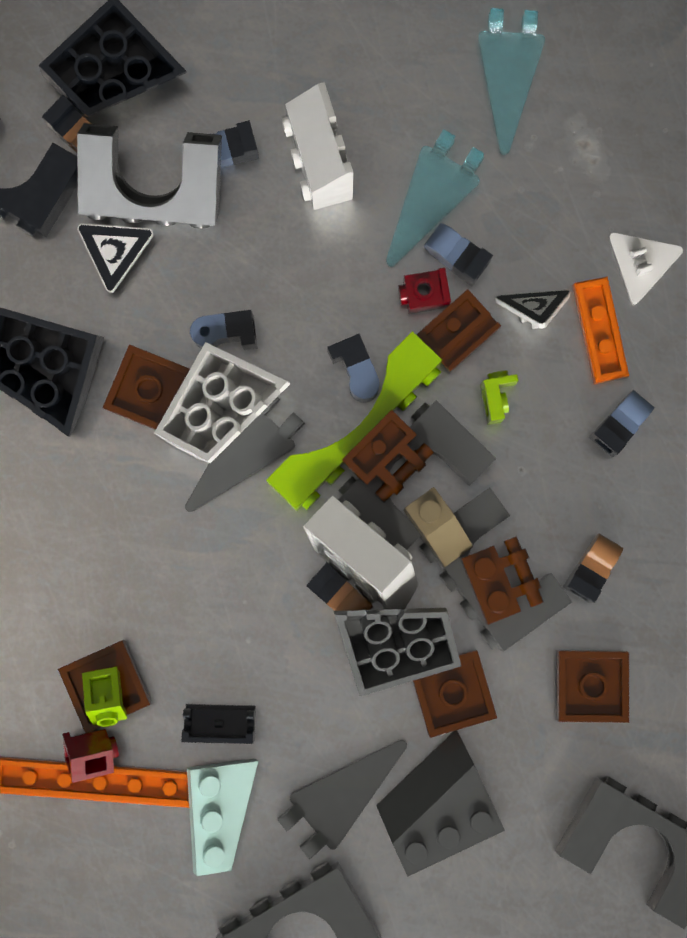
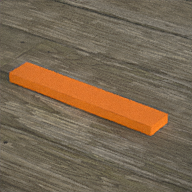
(125, 785)

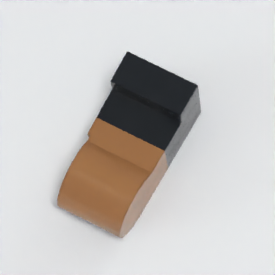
(65, 121)
(593, 568)
(337, 591)

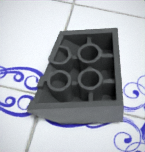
(396, 645)
(439, 808)

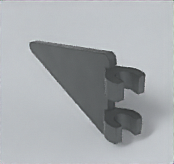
(245, 455)
(339, 798)

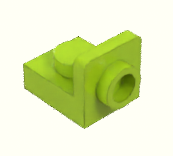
(495, 402)
(103, 697)

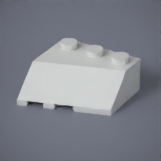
(318, 148)
(217, 403)
(362, 553)

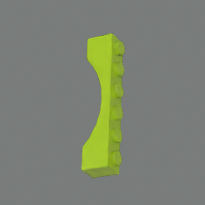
(305, 473)

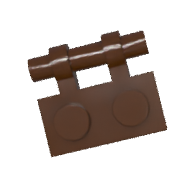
(380, 448)
(491, 583)

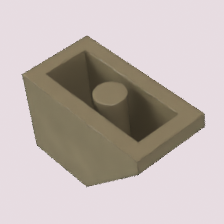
(438, 526)

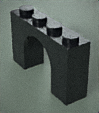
(44, 195)

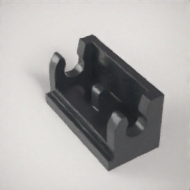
(219, 724)

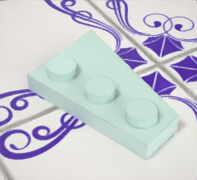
(217, 812)

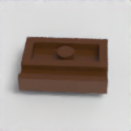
(459, 330)

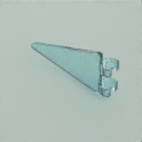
(509, 70)
(433, 193)

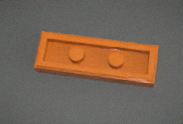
(600, 330)

